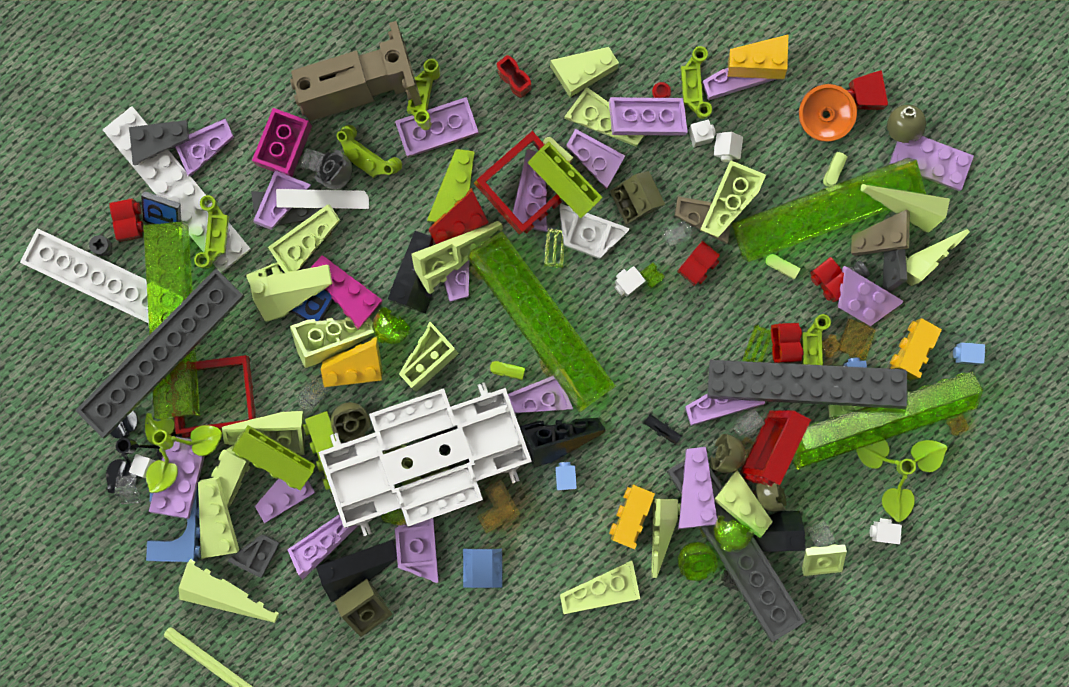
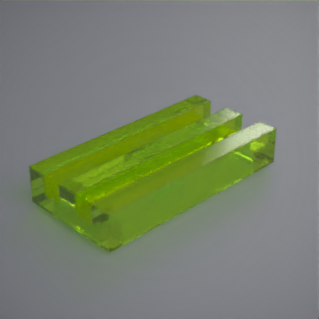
(554, 264)
(763, 330)

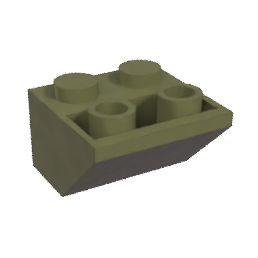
(637, 197)

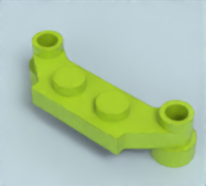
(692, 83)
(424, 84)
(364, 157)
(216, 233)
(812, 341)

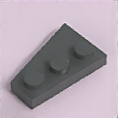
(155, 138)

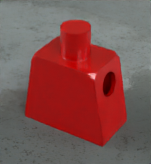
(869, 91)

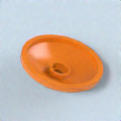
(828, 99)

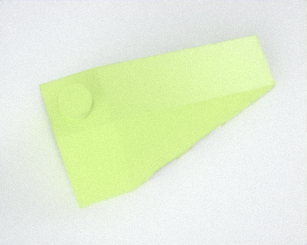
(733, 195)
(926, 260)
(283, 292)
(324, 339)
(281, 427)
(664, 521)

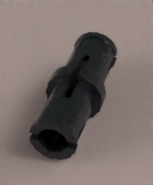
(662, 429)

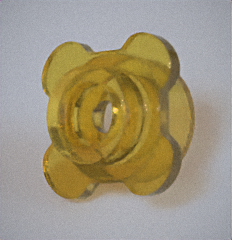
(831, 340)
(963, 426)

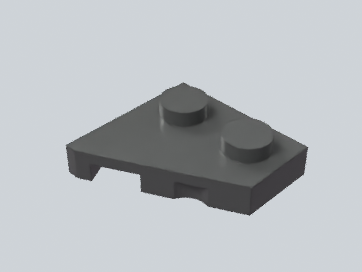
(256, 555)

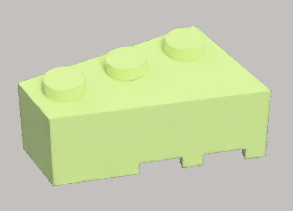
(583, 69)
(428, 358)

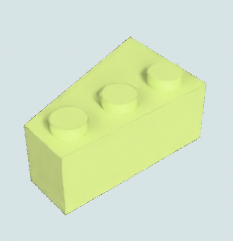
(231, 472)

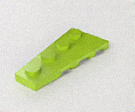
(454, 185)

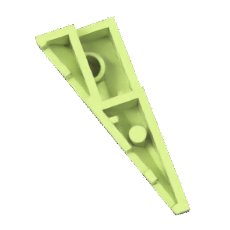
(924, 209)
(439, 260)
(203, 589)

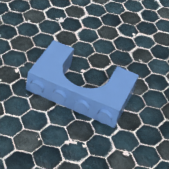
(184, 547)

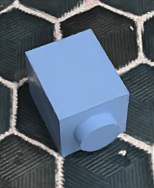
(969, 353)
(565, 476)

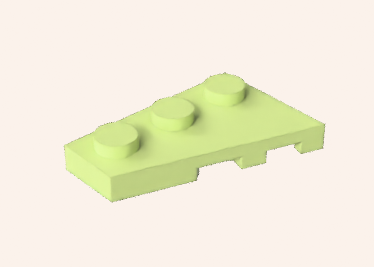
(743, 505)

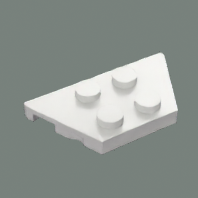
(590, 233)

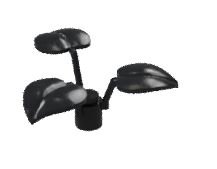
(126, 446)

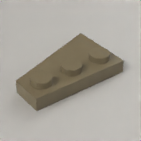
(694, 214)
(883, 236)

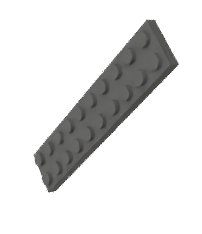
(159, 353)
(808, 384)
(751, 573)

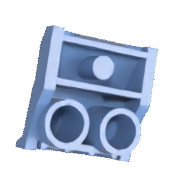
(482, 568)

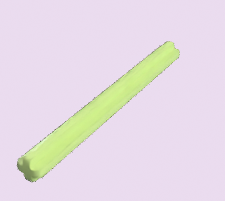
(204, 658)

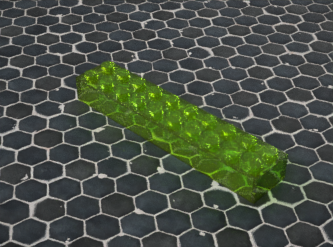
(822, 210)
(167, 287)
(541, 321)
(875, 424)

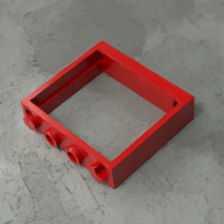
(481, 184)
(221, 363)
(771, 470)

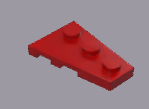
(461, 218)

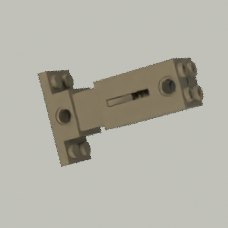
(355, 78)

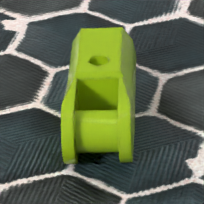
(507, 370)

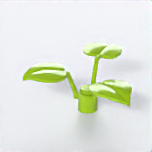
(928, 457)
(163, 474)

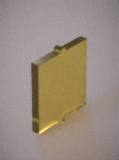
(856, 339)

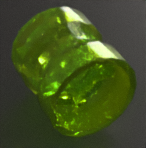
(651, 275)

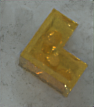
(503, 509)

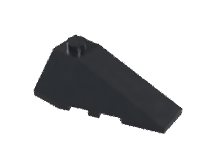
(407, 286)
(552, 442)
(784, 533)
(351, 570)

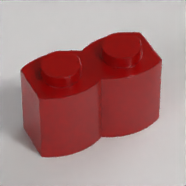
(511, 74)
(126, 220)
(698, 264)
(829, 278)
(786, 342)

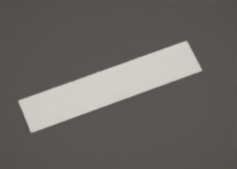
(320, 198)

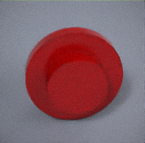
(661, 90)

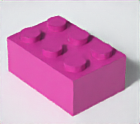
(282, 142)

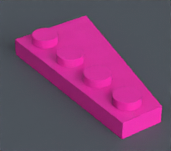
(354, 298)

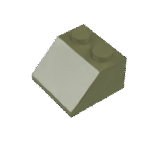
(363, 608)

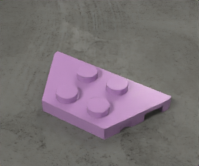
(864, 298)
(417, 549)

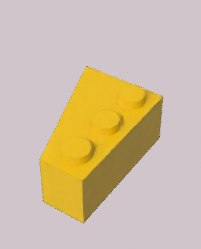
(760, 60)
(915, 348)
(353, 366)
(631, 516)

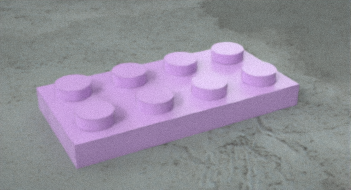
(647, 116)
(448, 124)
(936, 161)
(179, 497)

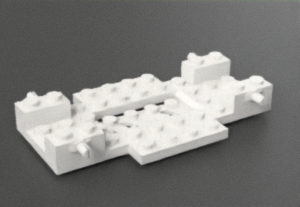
(365, 478)

